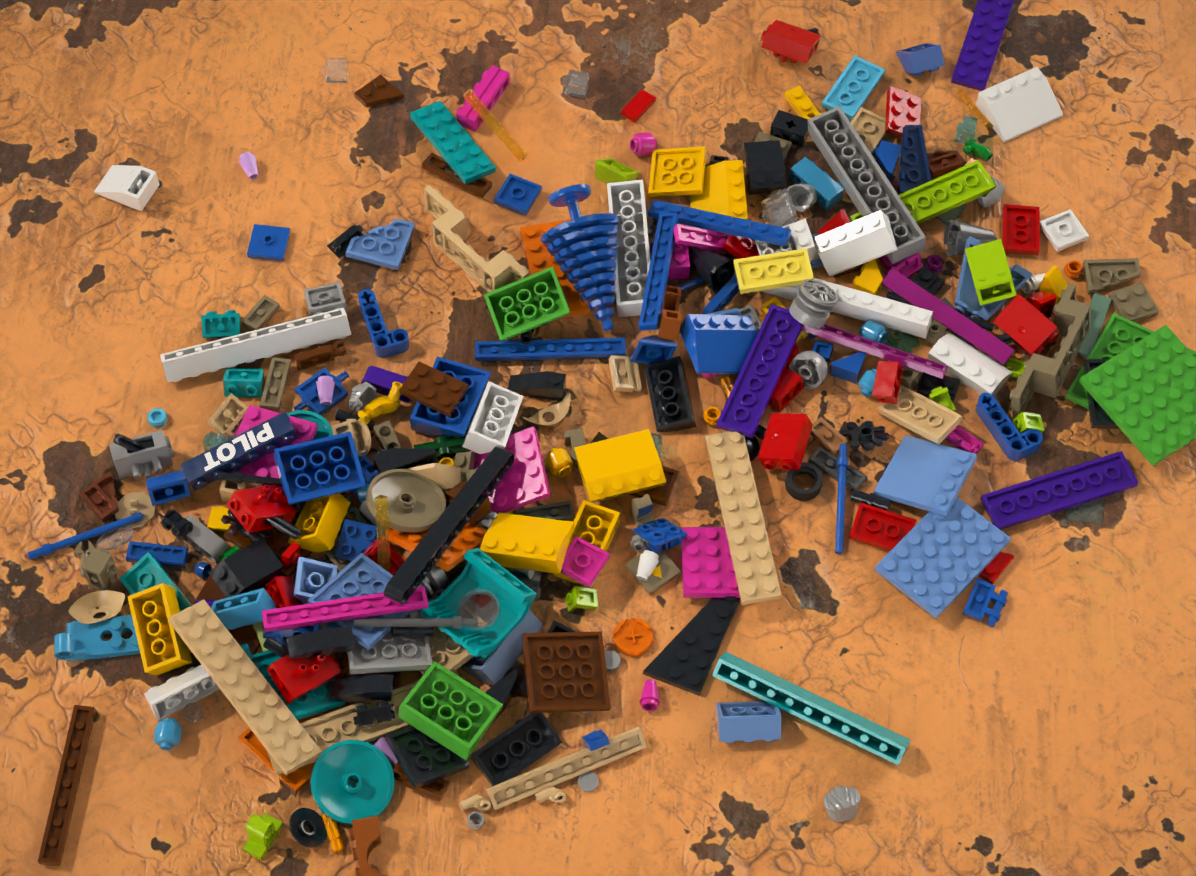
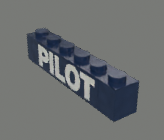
(240, 451)

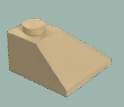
(444, 475)

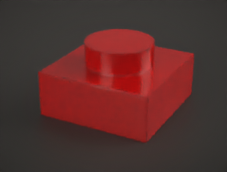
(291, 555)

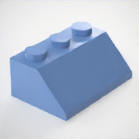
(748, 721)

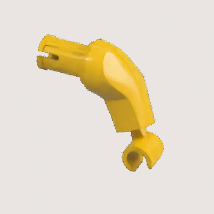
(382, 404)

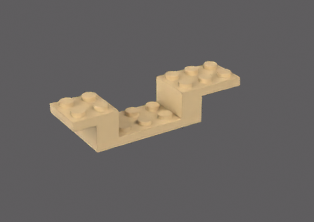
(451, 231)

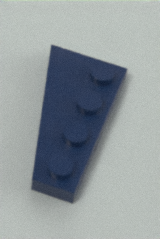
(913, 160)

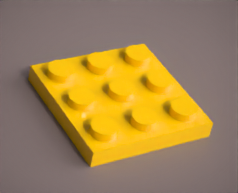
(677, 171)

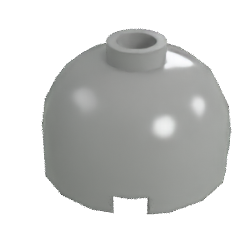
(811, 367)

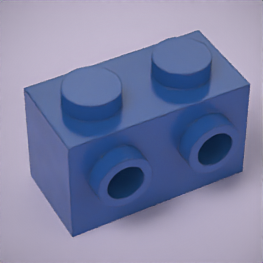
(168, 487)

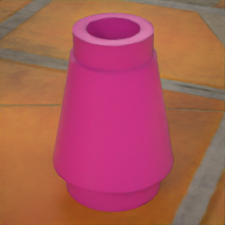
(649, 698)

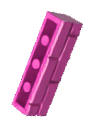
(488, 91)

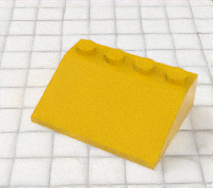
(723, 190)
(619, 466)
(528, 542)

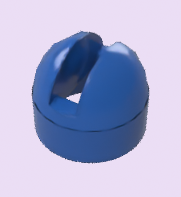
(202, 569)

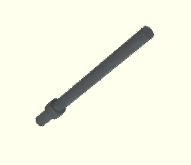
(456, 622)

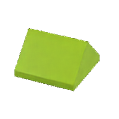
(612, 171)

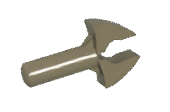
(78, 552)

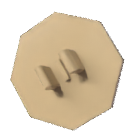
(134, 503)

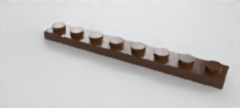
(66, 786)

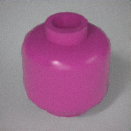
(643, 144)

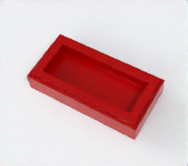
(638, 105)

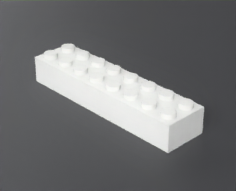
(633, 249)

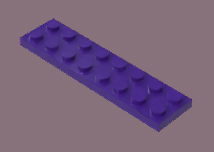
(982, 43)
(760, 372)
(1059, 490)

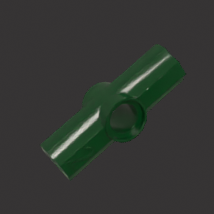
(445, 446)

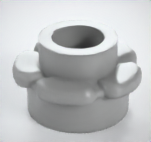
(638, 543)

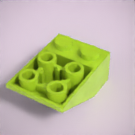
(990, 272)

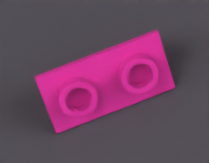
(908, 266)
(964, 440)

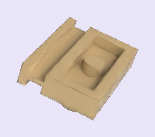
(624, 374)

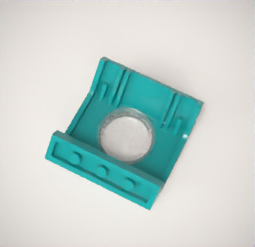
(496, 618)

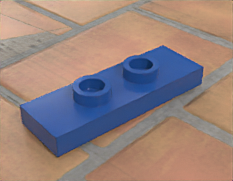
(165, 554)

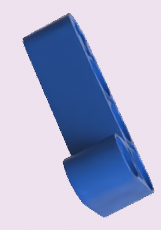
(376, 322)
(990, 409)

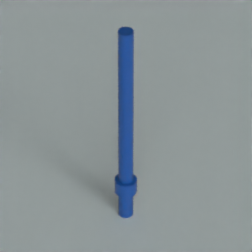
(842, 464)
(48, 549)

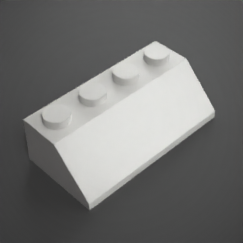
(855, 243)
(969, 365)
(492, 419)
(180, 691)

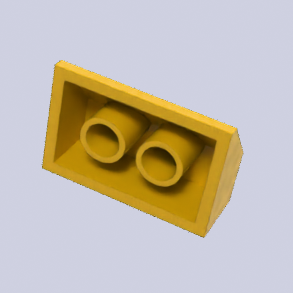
(321, 522)

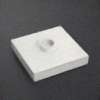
(1063, 230)

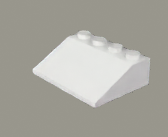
(1019, 104)

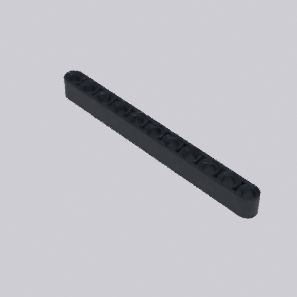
(449, 525)

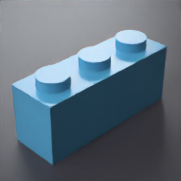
(828, 191)
(243, 608)

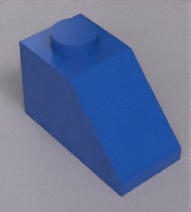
(887, 157)

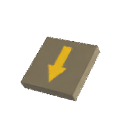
(661, 575)

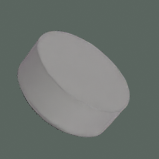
(612, 661)

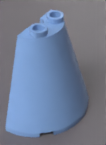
(966, 296)

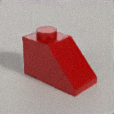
(1042, 302)

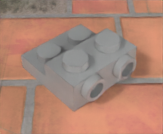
(324, 299)

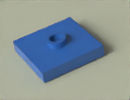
(518, 194)
(268, 242)

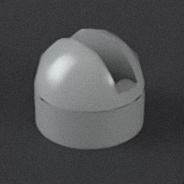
(477, 818)

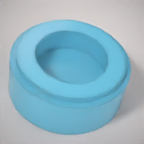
(157, 418)

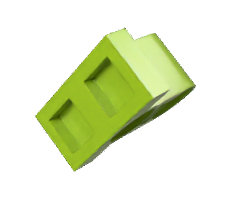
(261, 834)

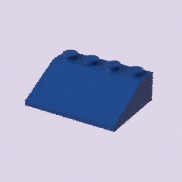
(718, 341)
(434, 423)
(319, 468)

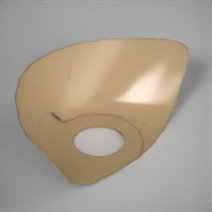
(559, 411)
(108, 602)

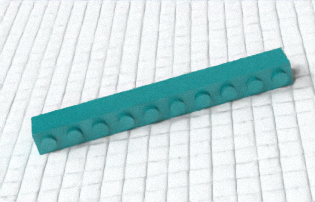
(811, 708)

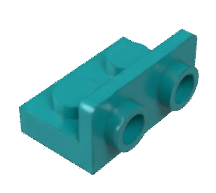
(220, 325)
(243, 382)

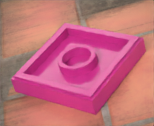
(584, 561)

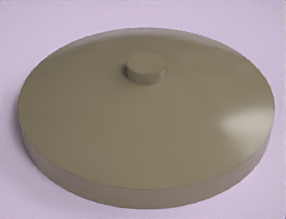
(411, 498)

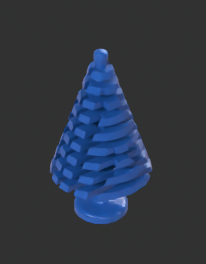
(586, 251)

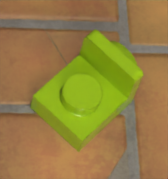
(942, 397)
(1027, 421)
(581, 598)

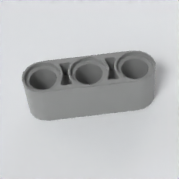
(206, 541)

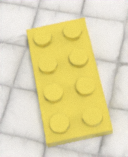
(773, 270)

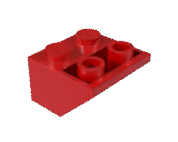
(282, 592)

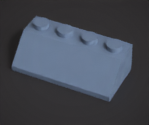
(504, 656)

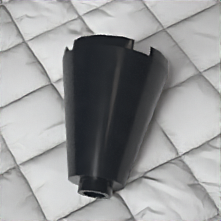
(712, 267)

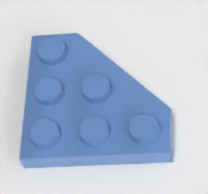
(383, 245)

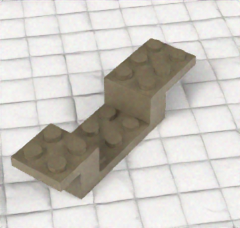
(1048, 374)

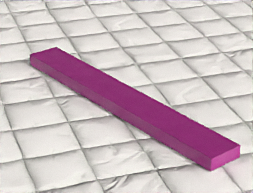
(948, 317)
(879, 350)

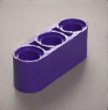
(383, 380)

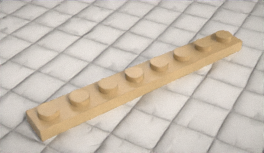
(565, 768)

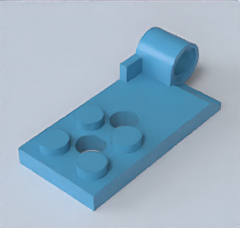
(86, 641)

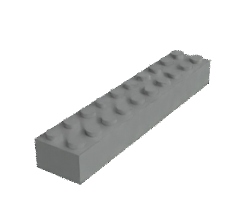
(864, 179)

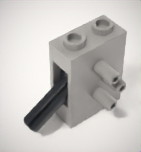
(141, 454)

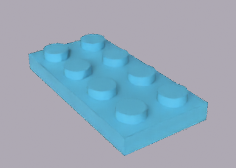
(853, 87)

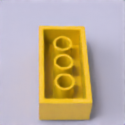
(596, 526)
(157, 639)

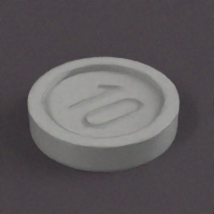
(588, 781)

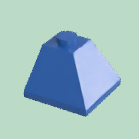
(653, 350)

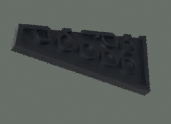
(692, 652)

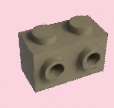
(100, 569)

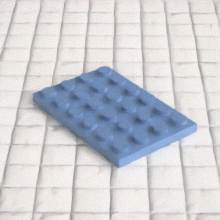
(942, 556)

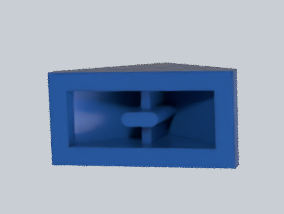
(848, 367)

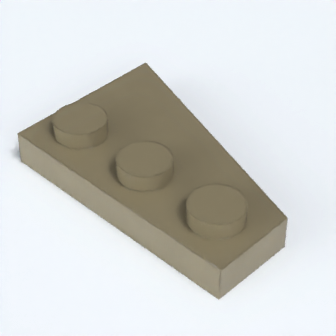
(1109, 273)

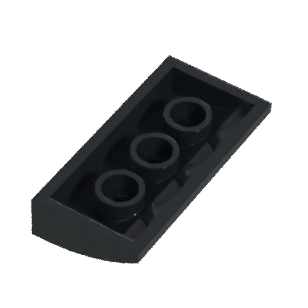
(670, 395)
(516, 748)

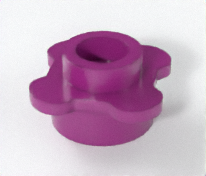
(935, 259)

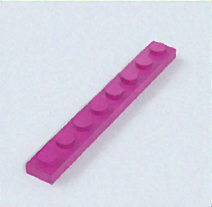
(339, 610)

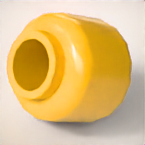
(559, 462)

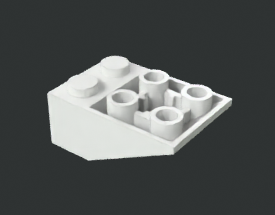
(129, 185)
(800, 239)

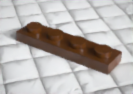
(439, 167)

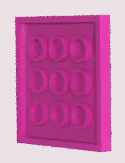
(266, 465)
(525, 479)
(707, 564)

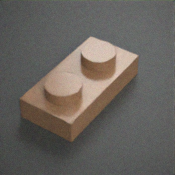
(827, 436)

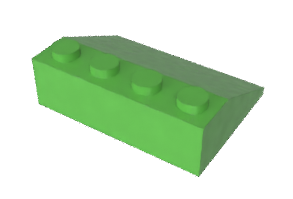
(527, 303)
(449, 710)

